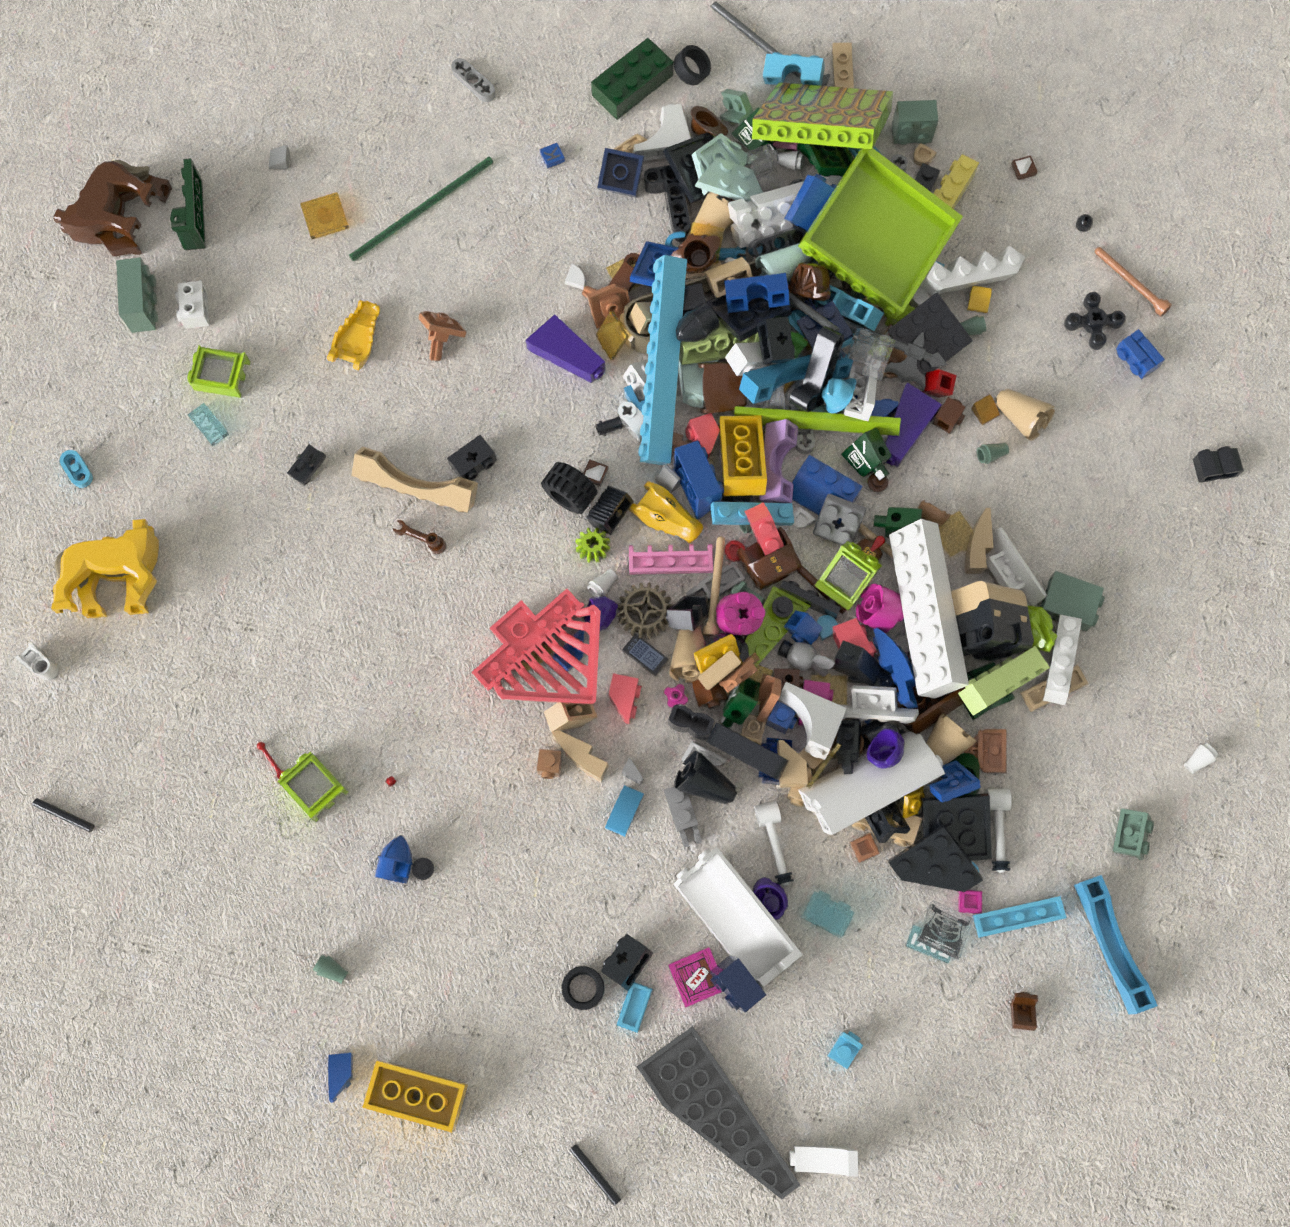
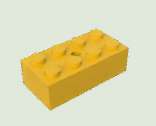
(742, 455)
(393, 1090)

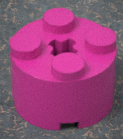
(880, 608)
(751, 614)

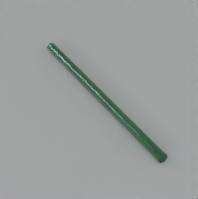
(420, 209)

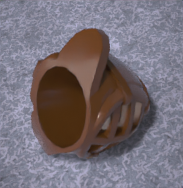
(699, 252)
(811, 282)

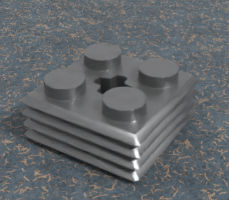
(835, 508)

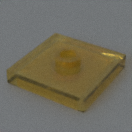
(324, 215)

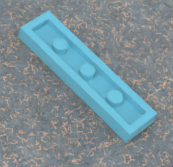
(733, 513)
(1019, 916)

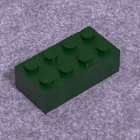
(632, 78)

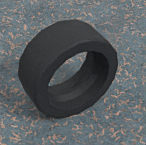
(699, 57)
(566, 988)

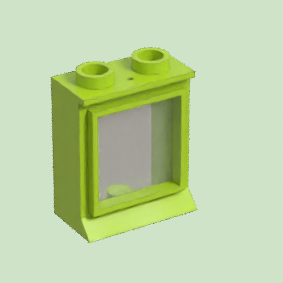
(217, 371)
(848, 575)
(311, 785)

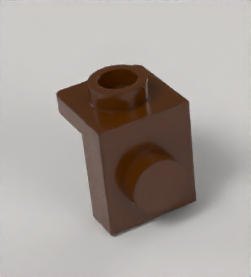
(1024, 1011)

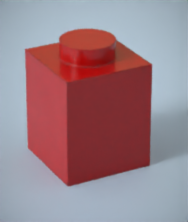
(939, 383)

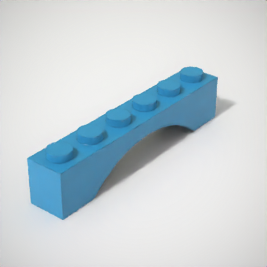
(761, 383)
(1100, 913)

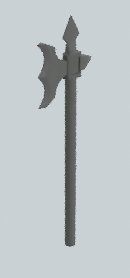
(753, 36)
(907, 369)

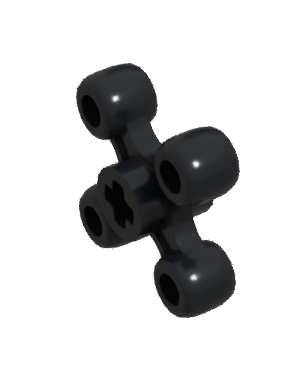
(1094, 320)

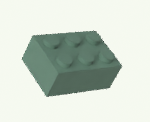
(136, 295)

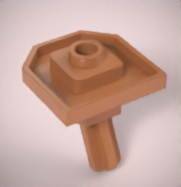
(605, 300)
(439, 328)

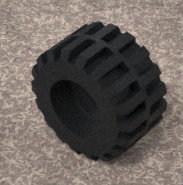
(569, 487)

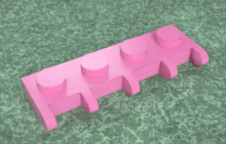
(670, 561)

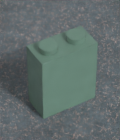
(1073, 598)

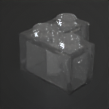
(764, 163)
(872, 350)

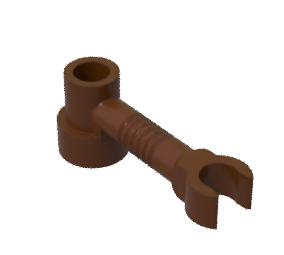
(435, 543)

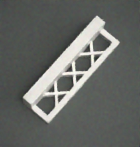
(866, 393)

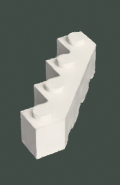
(963, 274)

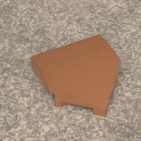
(740, 673)
(768, 696)
(991, 750)

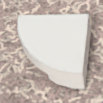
(575, 277)
(802, 519)

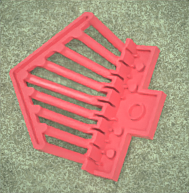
(525, 633)

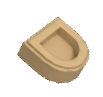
(923, 155)

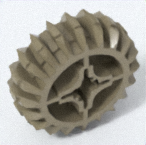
(637, 609)

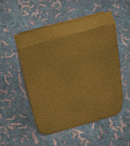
(985, 409)

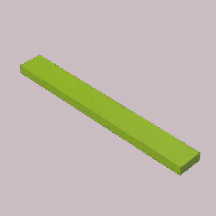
(824, 420)

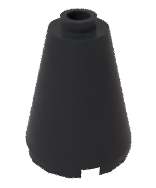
(704, 780)

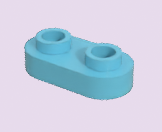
(77, 469)

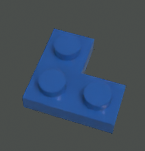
(955, 782)

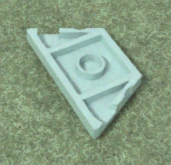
(721, 148)
(729, 180)

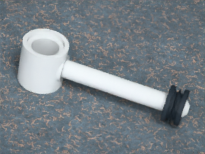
(999, 801)
(768, 815)

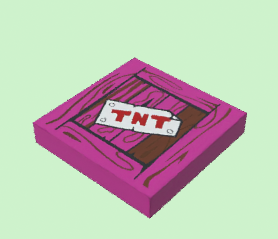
(693, 977)

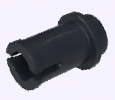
(608, 426)

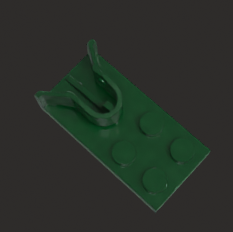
(827, 159)
(190, 219)

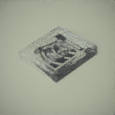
(945, 929)

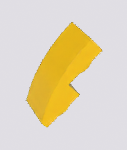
(913, 802)

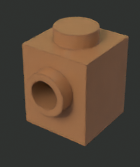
(549, 763)

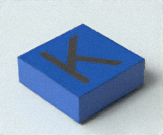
(552, 155)

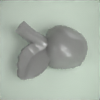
(804, 656)

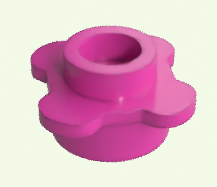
(679, 690)

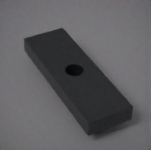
(823, 606)

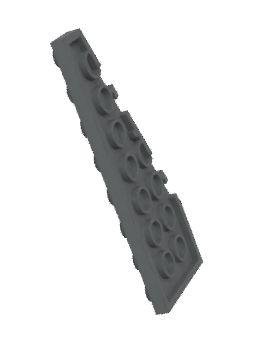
(702, 1097)

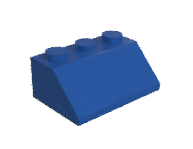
(697, 478)
(818, 480)

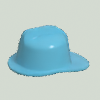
(838, 394)

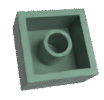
(914, 122)

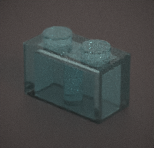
(828, 914)

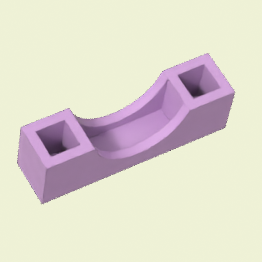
(779, 440)

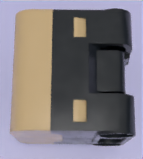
(992, 620)

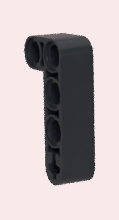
(674, 203)
(819, 371)
(747, 751)

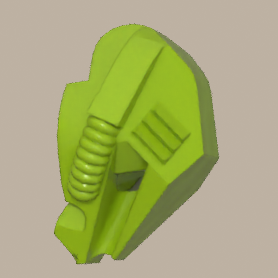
(1041, 628)

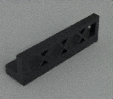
(883, 825)

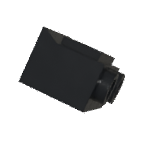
(688, 613)

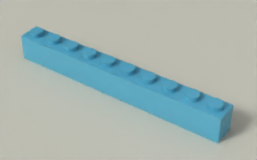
(662, 360)

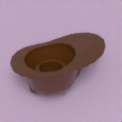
(705, 121)

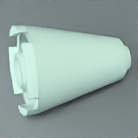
(782, 261)

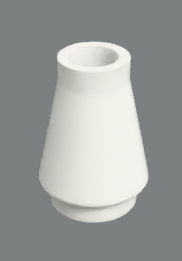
(792, 160)
(600, 585)
(1201, 758)

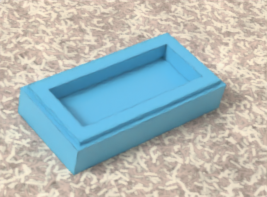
(634, 1007)

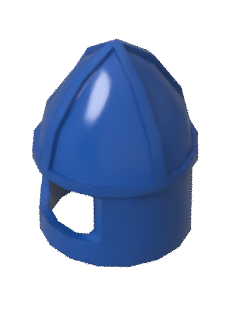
(395, 861)

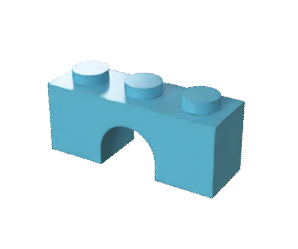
(779, 66)
(854, 309)

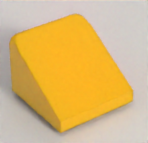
(979, 299)

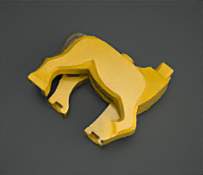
(112, 559)

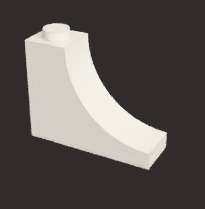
(672, 131)
(818, 715)
(825, 1159)

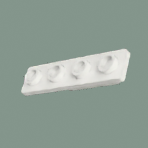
(1012, 570)
(879, 704)

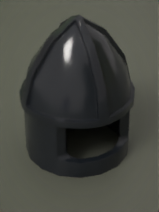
(697, 324)

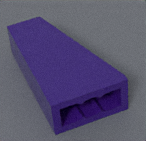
(565, 349)
(916, 414)

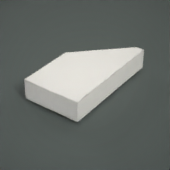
(714, 758)

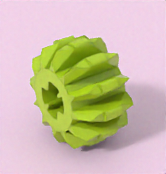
(587, 540)

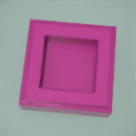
(970, 902)

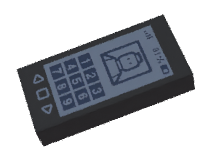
(645, 655)

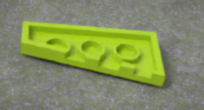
(772, 627)

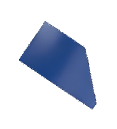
(572, 650)
(339, 1073)

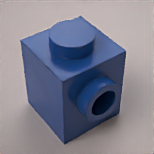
(803, 627)
(782, 718)

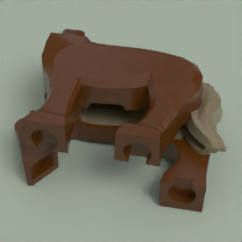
(102, 206)

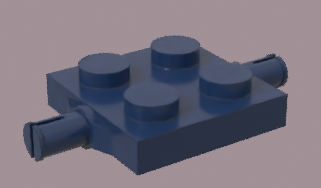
(811, 328)

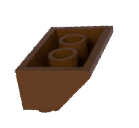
(931, 709)

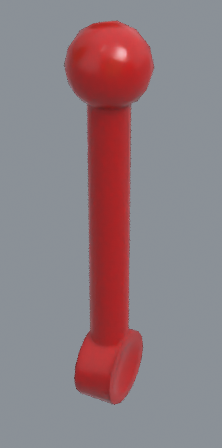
(261, 746)

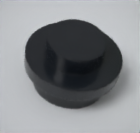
(782, 607)
(423, 868)

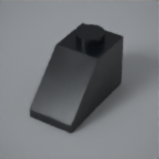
(856, 663)

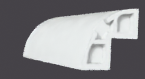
(847, 798)
(736, 916)

